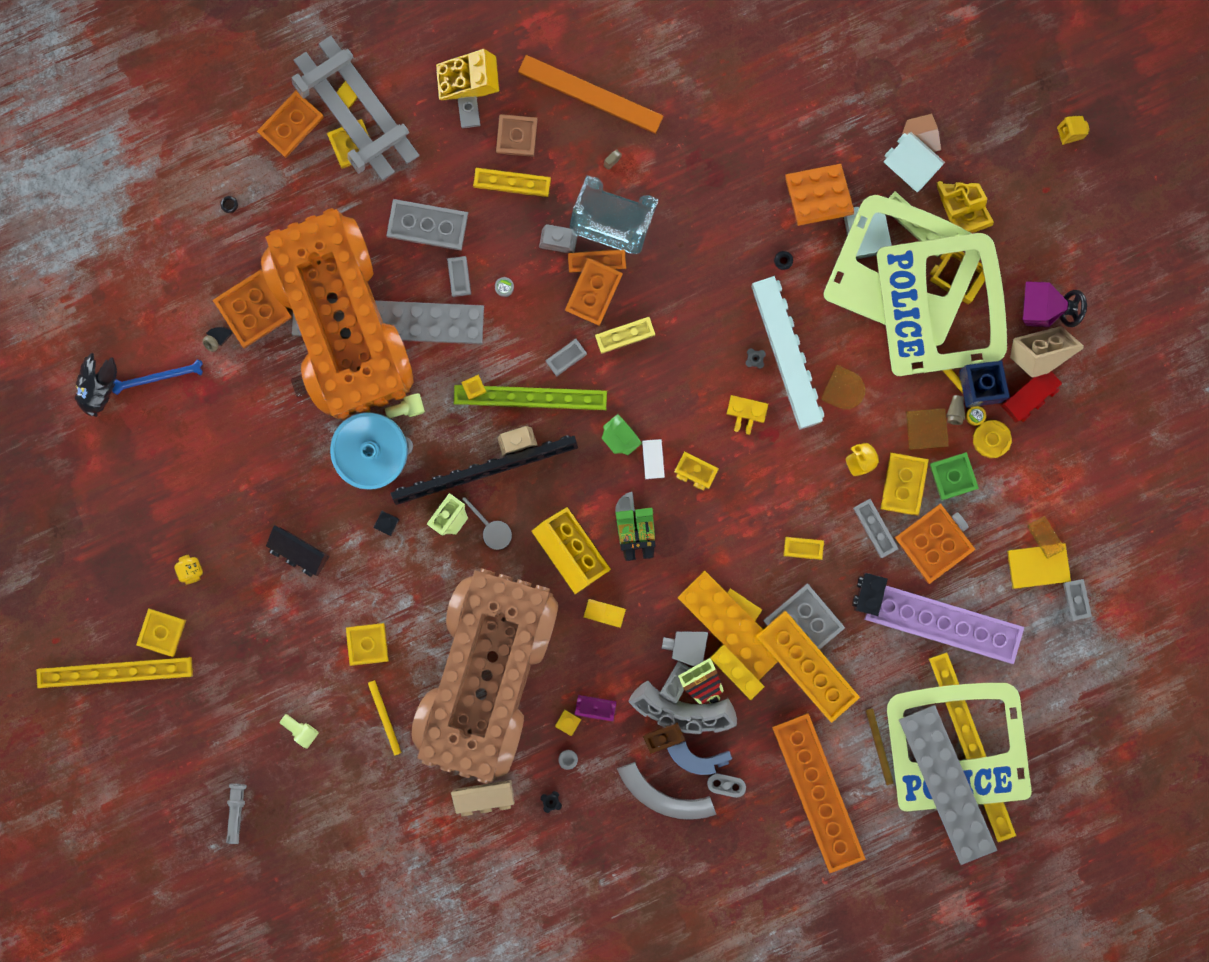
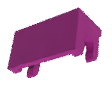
(595, 708)

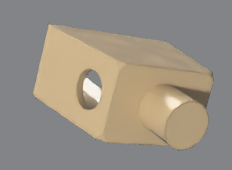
(516, 440)

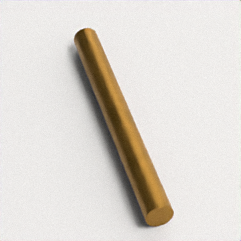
(879, 746)

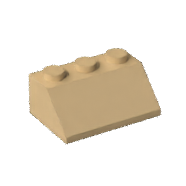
(483, 797)

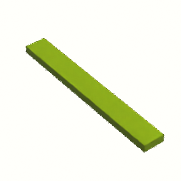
(534, 398)

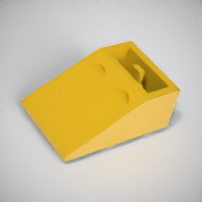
(472, 73)

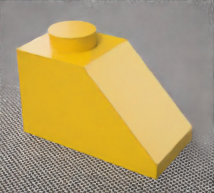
(1073, 129)
(604, 613)

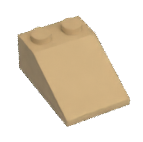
(1044, 350)

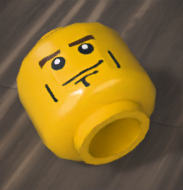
(188, 569)

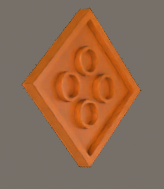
(819, 194)
(251, 309)
(934, 543)

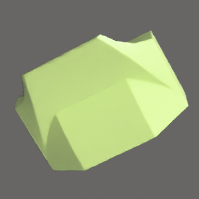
(449, 516)

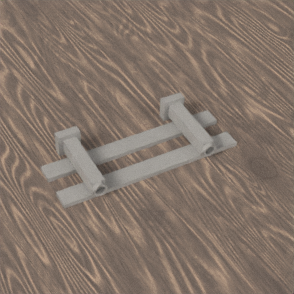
(370, 150)

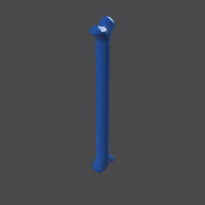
(196, 368)

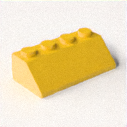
(570, 550)

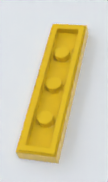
(512, 182)

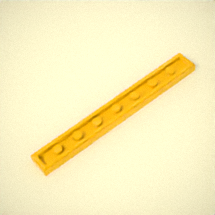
(114, 672)

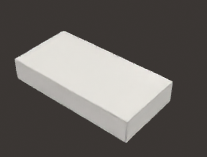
(653, 459)

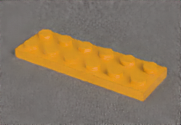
(728, 623)
(808, 666)

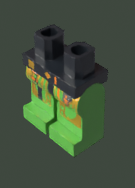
(635, 539)

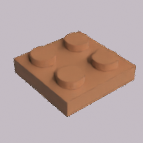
(516, 135)

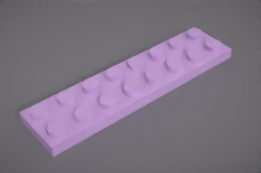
(948, 625)

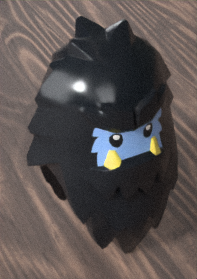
(93, 388)

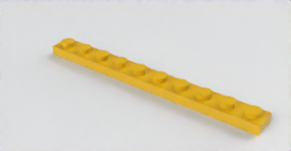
(970, 742)

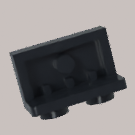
(870, 594)

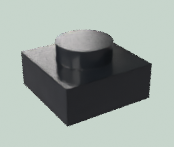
(386, 523)

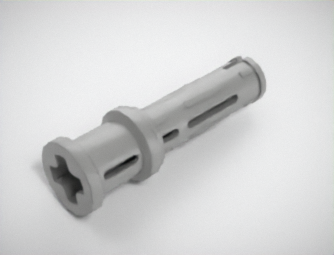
(236, 803)

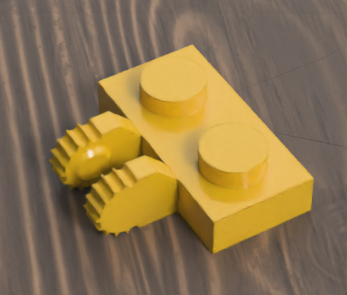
(748, 410)

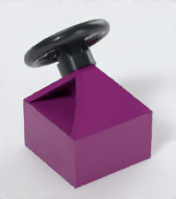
(1045, 305)

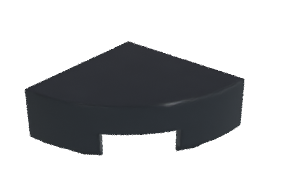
(221, 334)

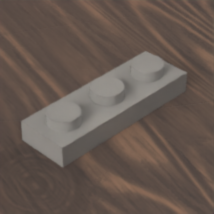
(875, 528)

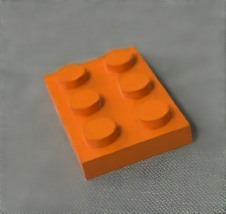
(290, 124)
(593, 291)

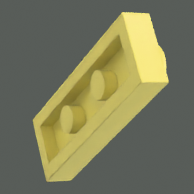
(625, 335)

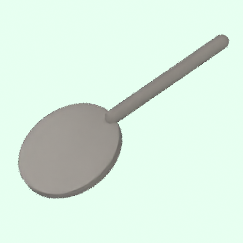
(496, 534)

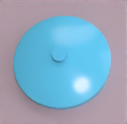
(368, 450)

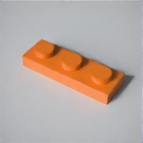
(612, 258)

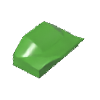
(620, 436)

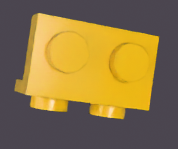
(695, 470)

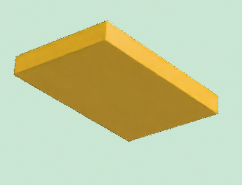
(904, 484)
(1032, 568)

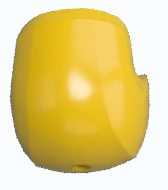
(862, 460)

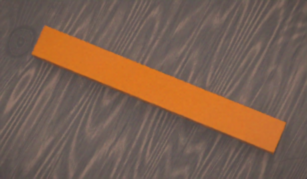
(590, 94)

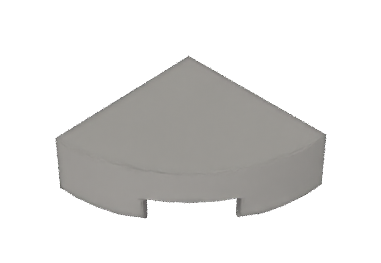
(625, 503)

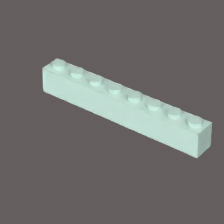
(787, 353)

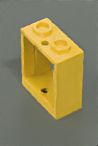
(976, 285)

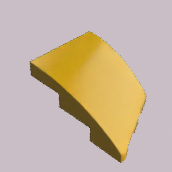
(965, 205)

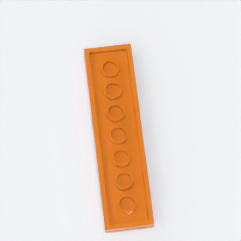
(818, 793)

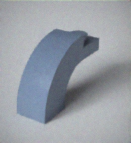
(695, 764)

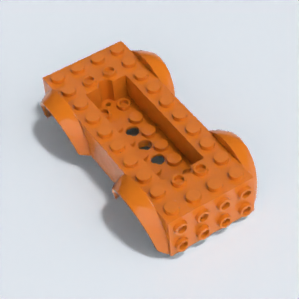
(301, 270)

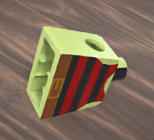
(702, 682)

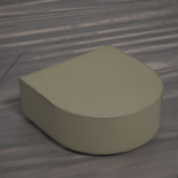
(612, 159)

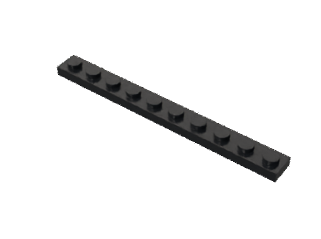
(484, 470)

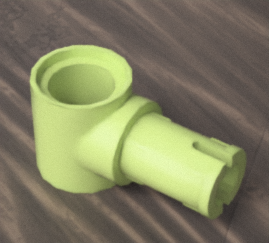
(410, 406)
(303, 733)

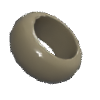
(210, 343)

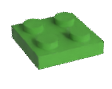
(954, 476)

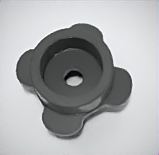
(755, 363)

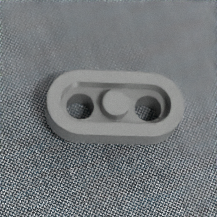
(726, 784)

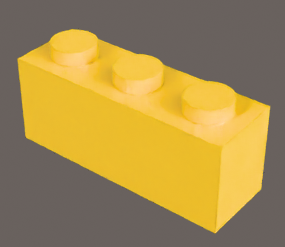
(736, 672)

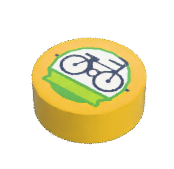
(976, 415)

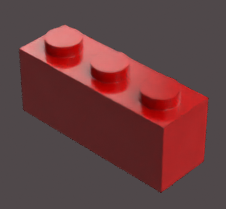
(1031, 396)

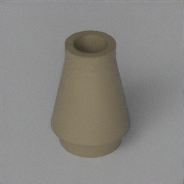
(956, 411)

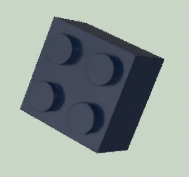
(984, 384)

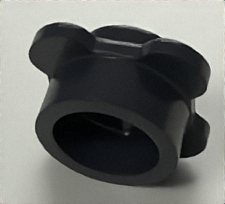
(555, 805)

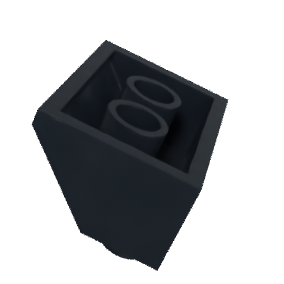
(296, 551)

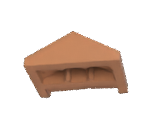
(924, 129)

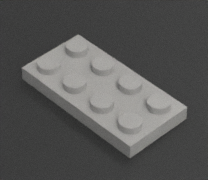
(427, 224)

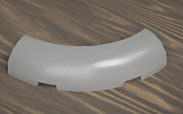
(690, 717)
(663, 803)

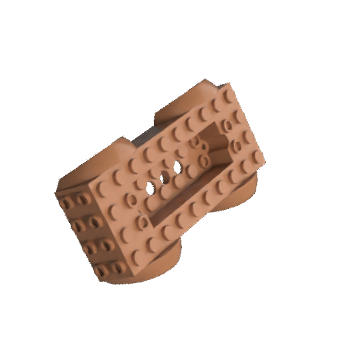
(451, 722)

